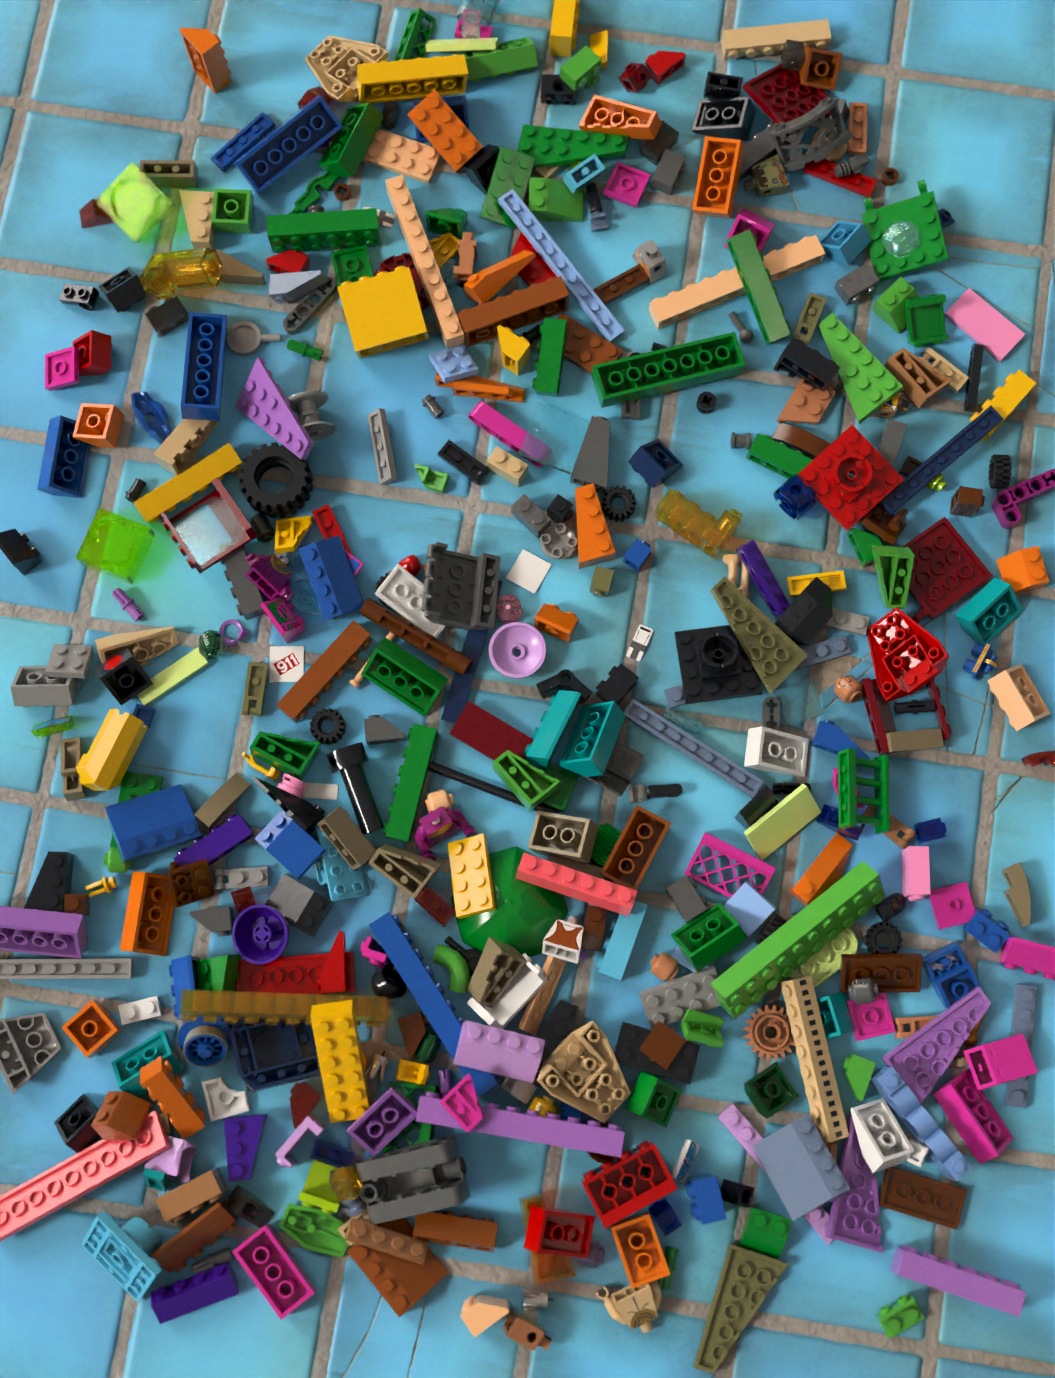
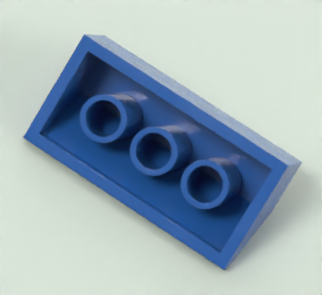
(63, 460)
(331, 577)

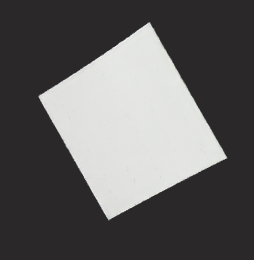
(528, 571)

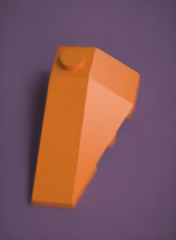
(489, 281)

